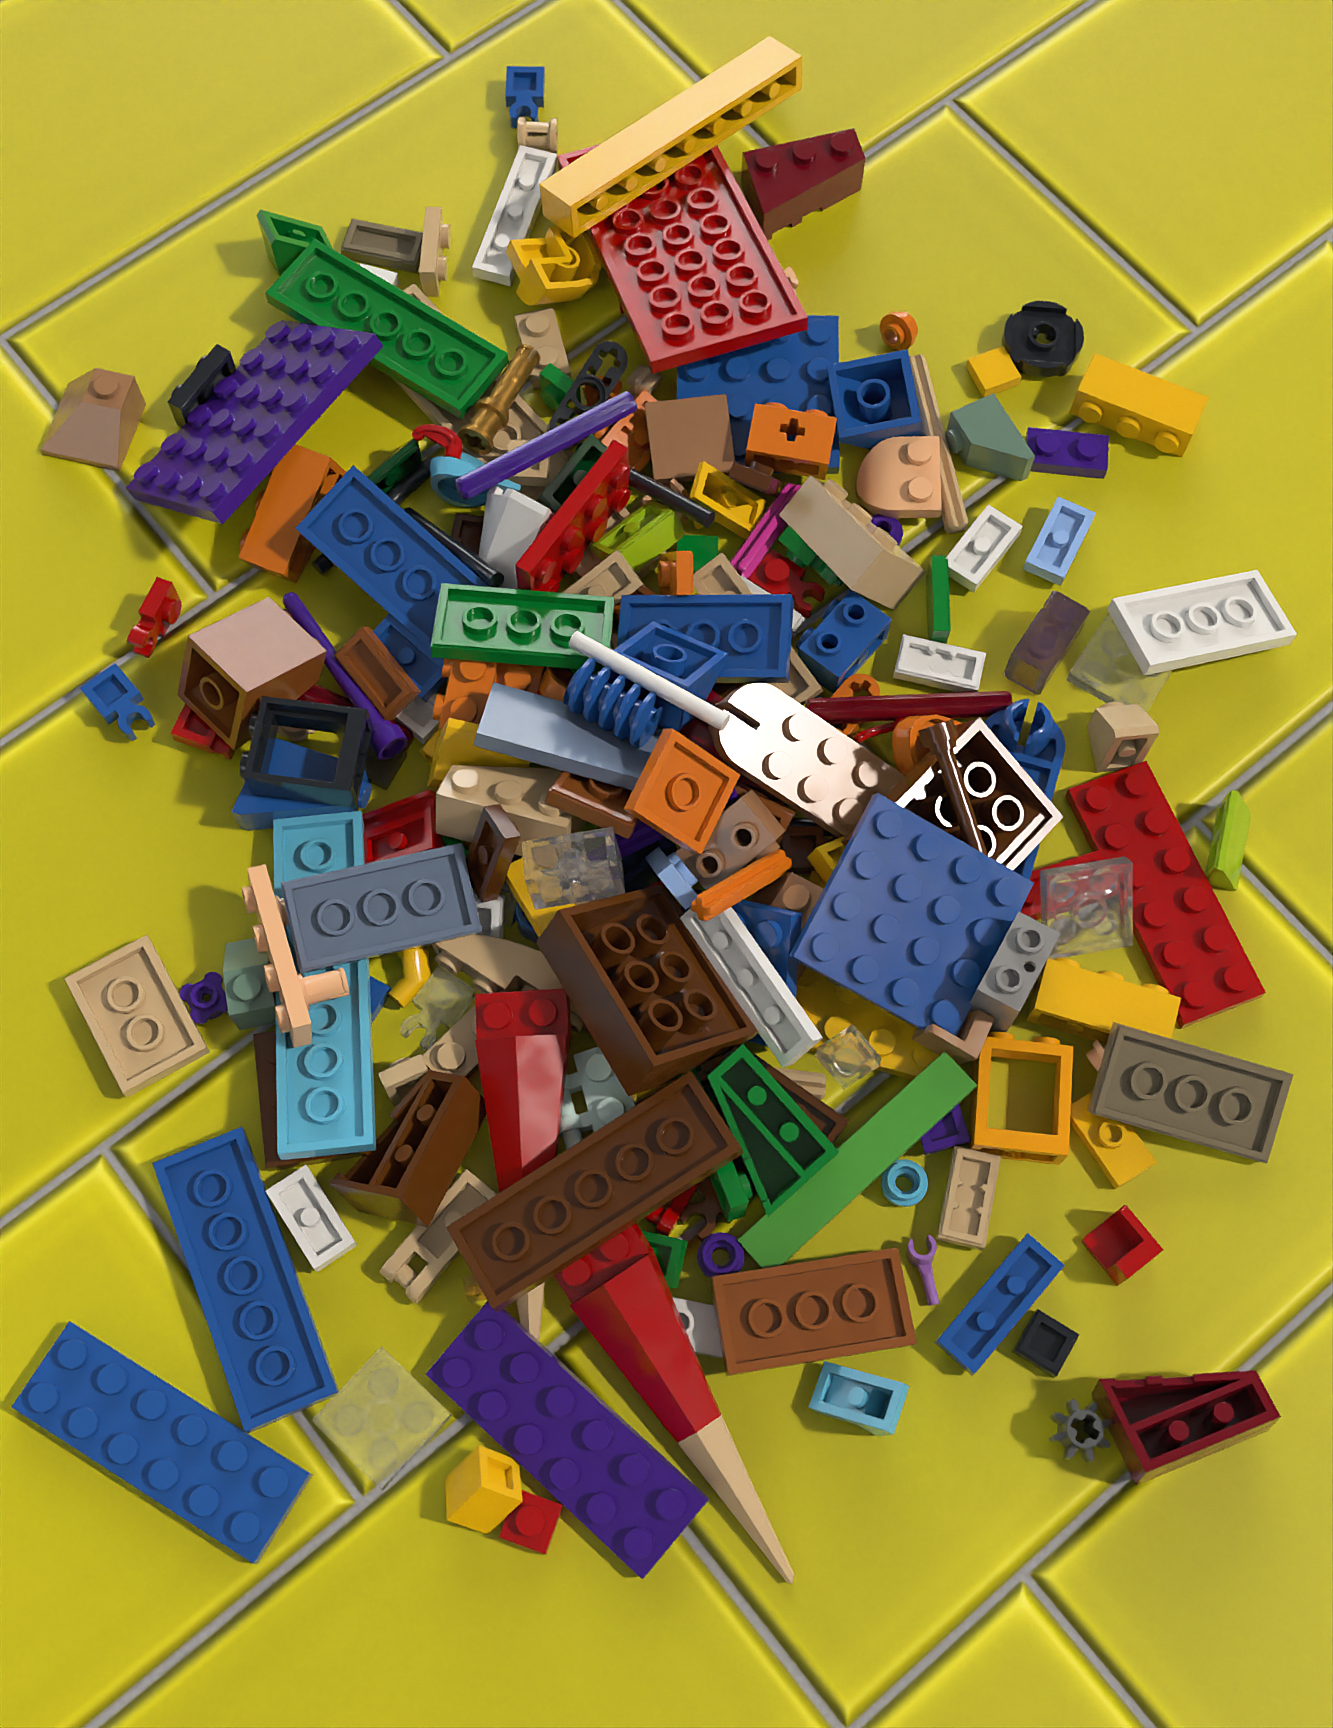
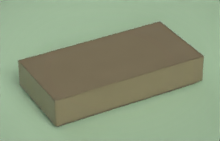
(383, 245)

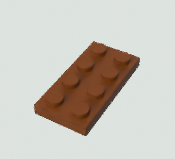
(812, 1311)

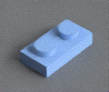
(1059, 541)
(674, 875)

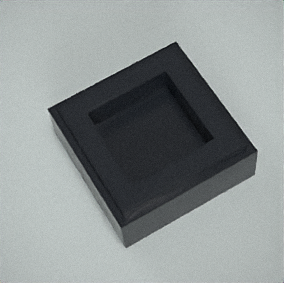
(1045, 1343)

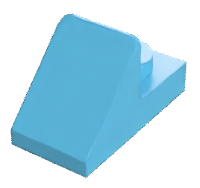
(859, 1398)

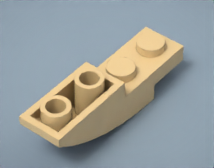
(501, 967)

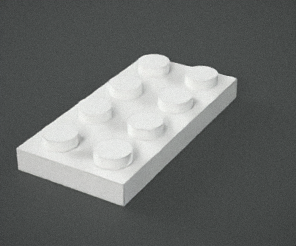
(1201, 622)

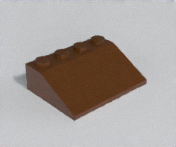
(1004, 798)
(643, 986)

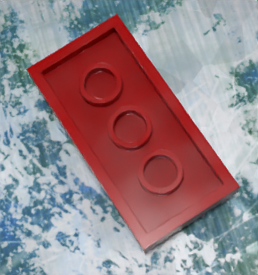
(577, 523)

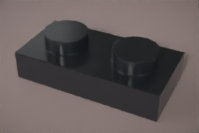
(200, 383)

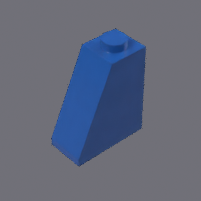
(292, 760)

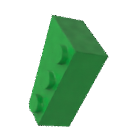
(775, 1134)

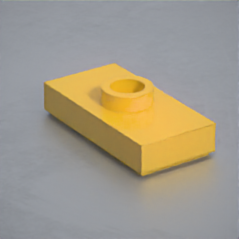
(1111, 1143)

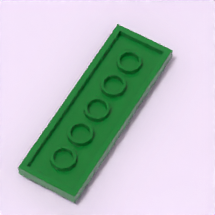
(418, 342)

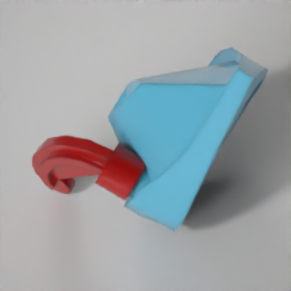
(452, 465)

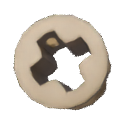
(546, 129)

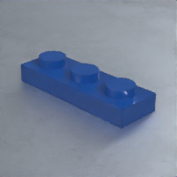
(999, 1304)

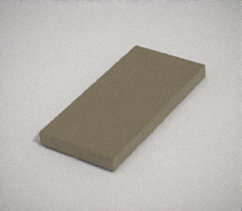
(1190, 1092)

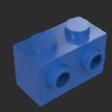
(843, 640)

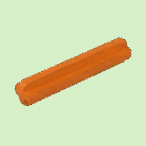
(741, 885)

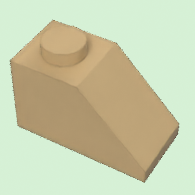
(1120, 736)

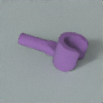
(924, 1265)

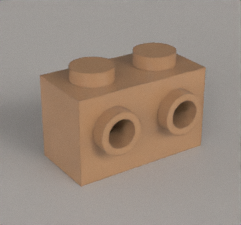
(741, 834)

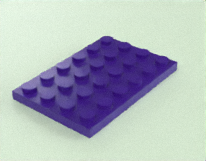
(253, 419)

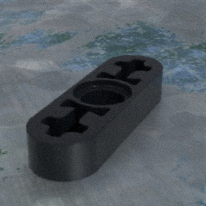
(592, 365)

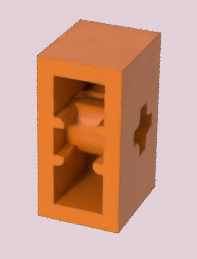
(801, 457)

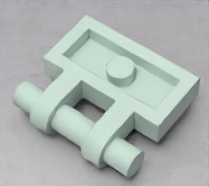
(602, 1095)

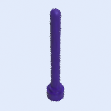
(386, 737)

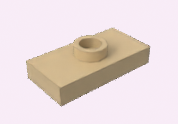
(968, 1198)

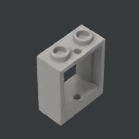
(1014, 971)

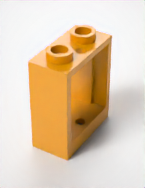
(1020, 1144)

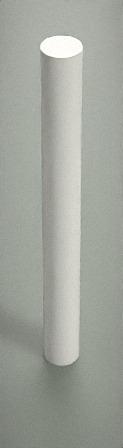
(650, 681)

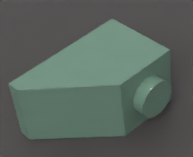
(989, 439)
(246, 987)

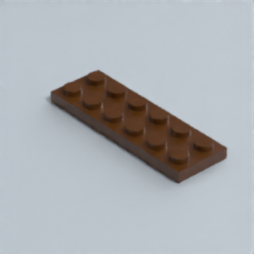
(593, 1191)

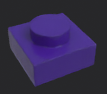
(946, 1133)

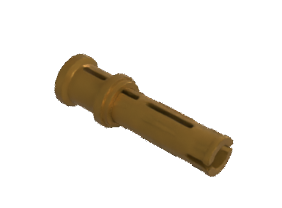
(492, 411)

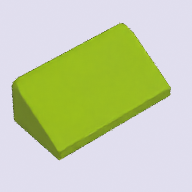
(641, 535)
(1228, 842)

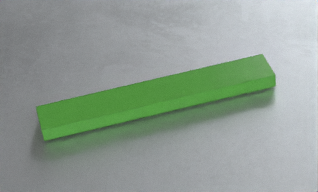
(859, 1162)

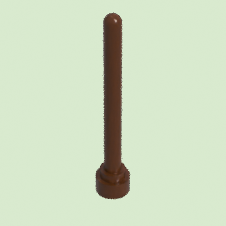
(941, 743)

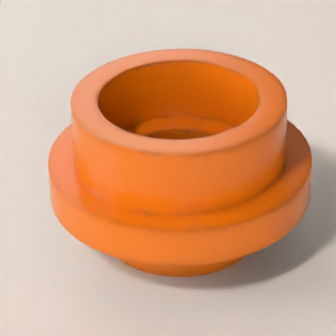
(898, 330)

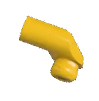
(416, 973)

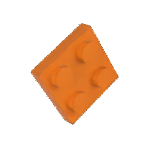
(682, 791)

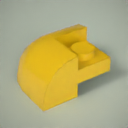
(554, 267)

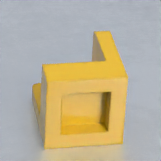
(483, 1490)

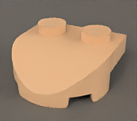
(902, 478)

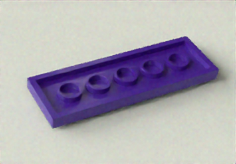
(567, 1438)

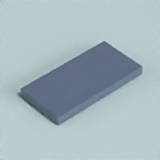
(555, 737)
(380, 908)

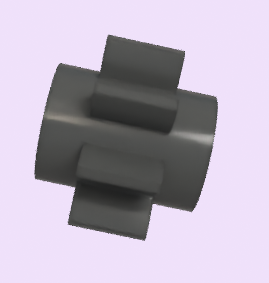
(1092, 1427)

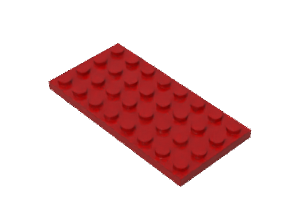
(694, 267)

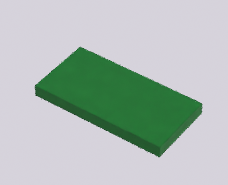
(518, 625)

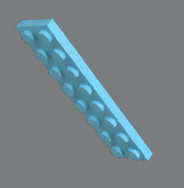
(328, 1084)

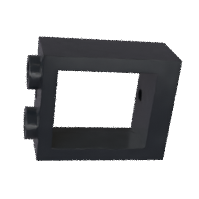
(276, 712)

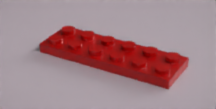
(1173, 903)

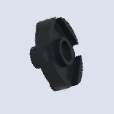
(1039, 358)

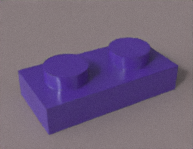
(1068, 452)

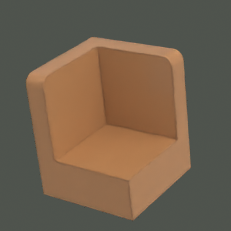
(964, 1046)

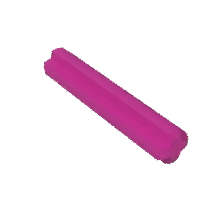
(763, 534)

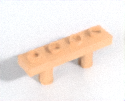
(281, 975)

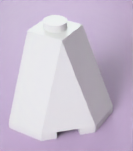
(509, 529)

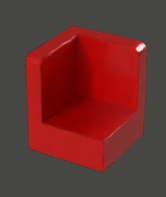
(1121, 1245)

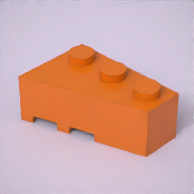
(290, 495)

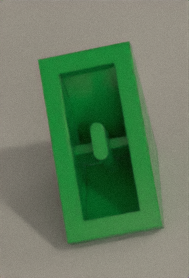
(287, 238)

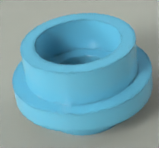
(914, 1173)

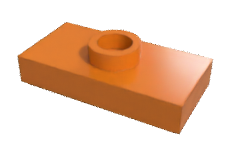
(675, 573)

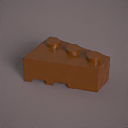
(416, 1151)

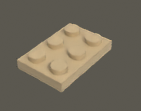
(137, 1016)

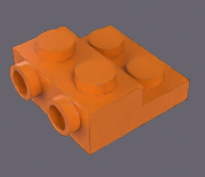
(471, 685)

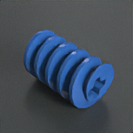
(612, 705)

